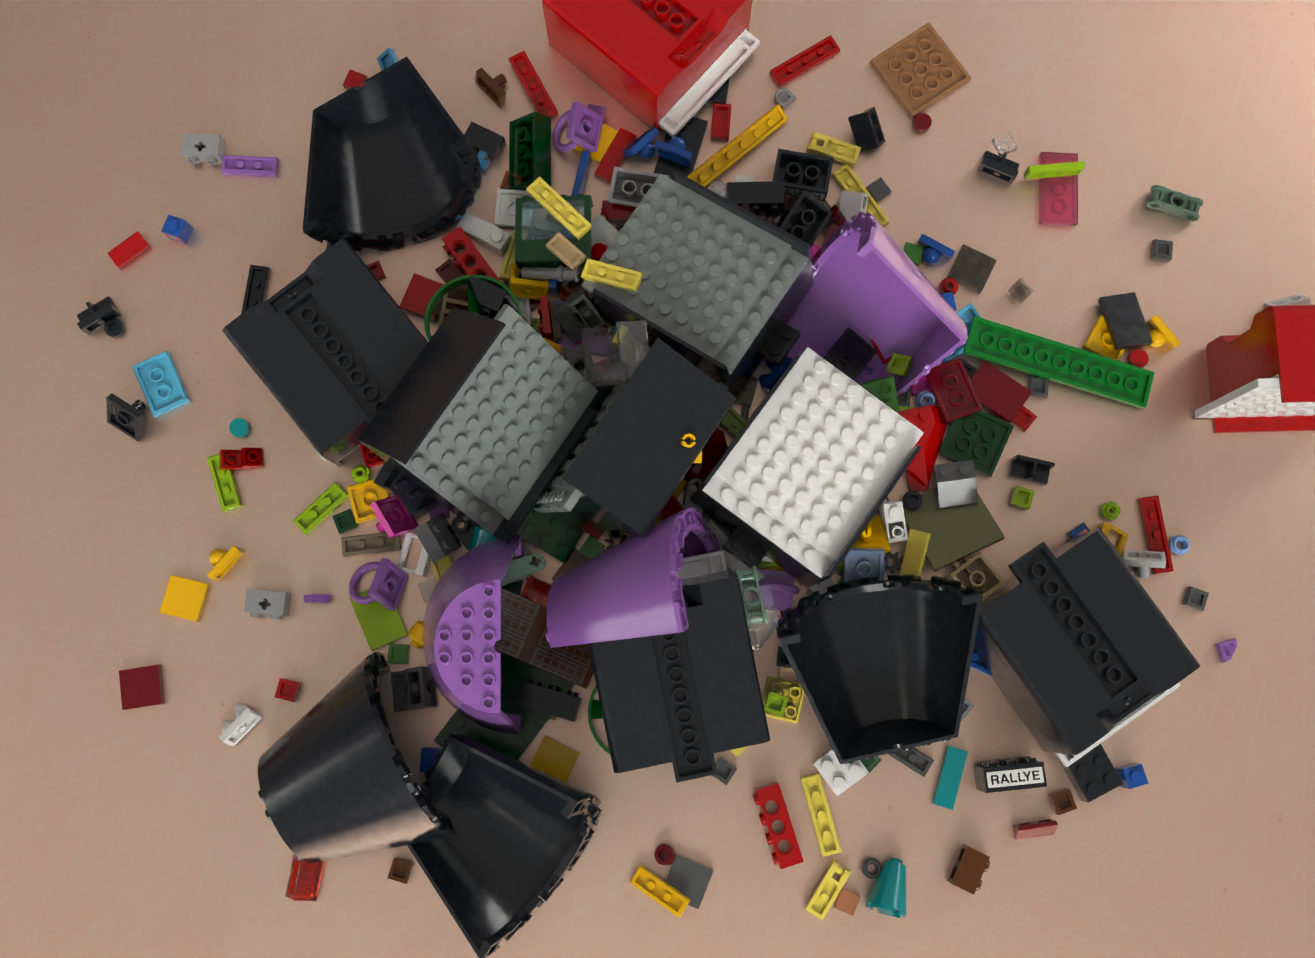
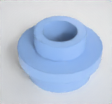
(930, 398)
(1184, 544)

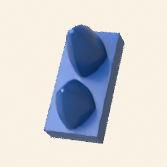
(768, 380)

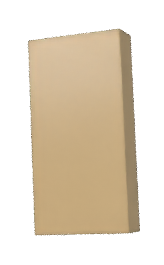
(566, 251)

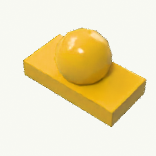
(1162, 334)
(223, 561)

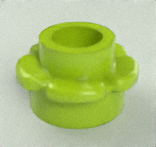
(365, 473)
(1107, 514)

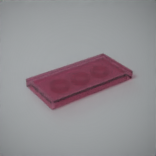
(1058, 194)

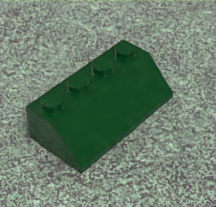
(529, 150)

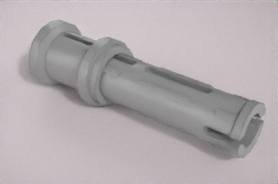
(560, 273)

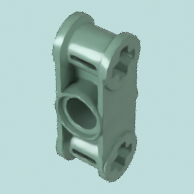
(1163, 198)
(522, 568)
(754, 608)

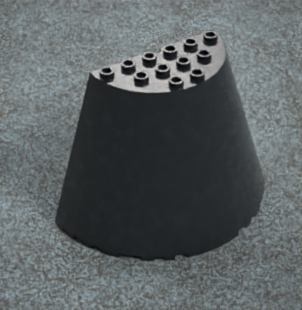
(387, 164)
(884, 660)
(341, 780)
(510, 841)

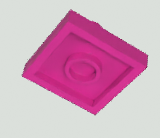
(393, 516)

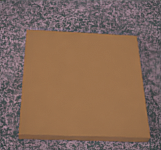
(920, 70)

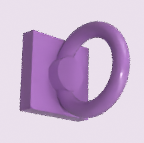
(582, 129)
(781, 586)
(385, 587)

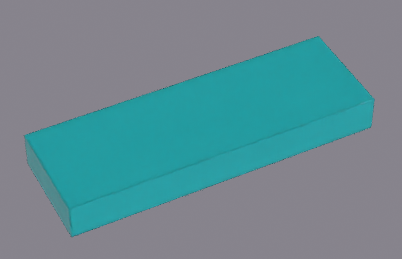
(950, 777)

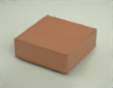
(847, 901)

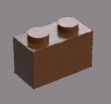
(969, 869)

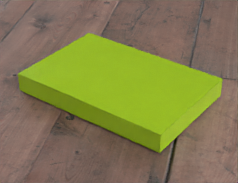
(379, 623)

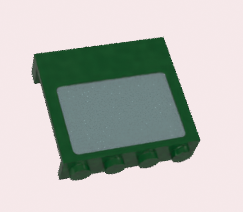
(537, 227)

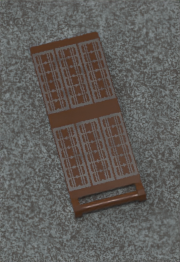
(525, 640)

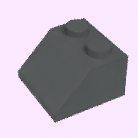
(955, 484)

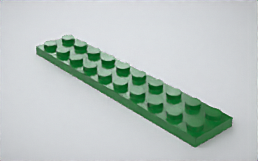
(1059, 362)

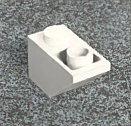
(893, 520)

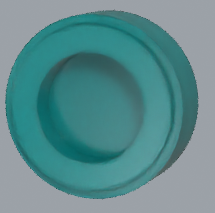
(239, 428)

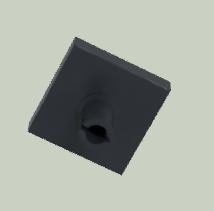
(125, 416)

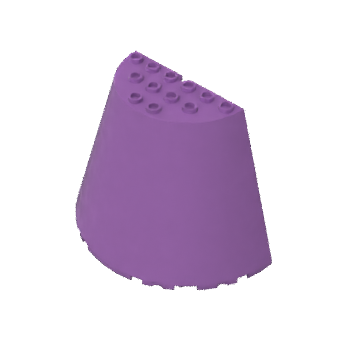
(881, 295)
(629, 587)
(462, 632)

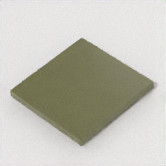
(953, 531)

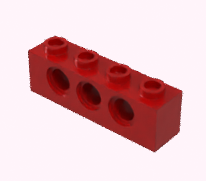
(459, 240)
(791, 855)

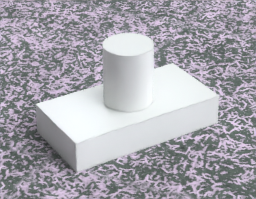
(1144, 561)

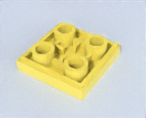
(788, 689)

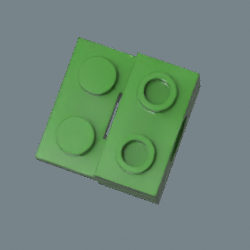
(884, 390)

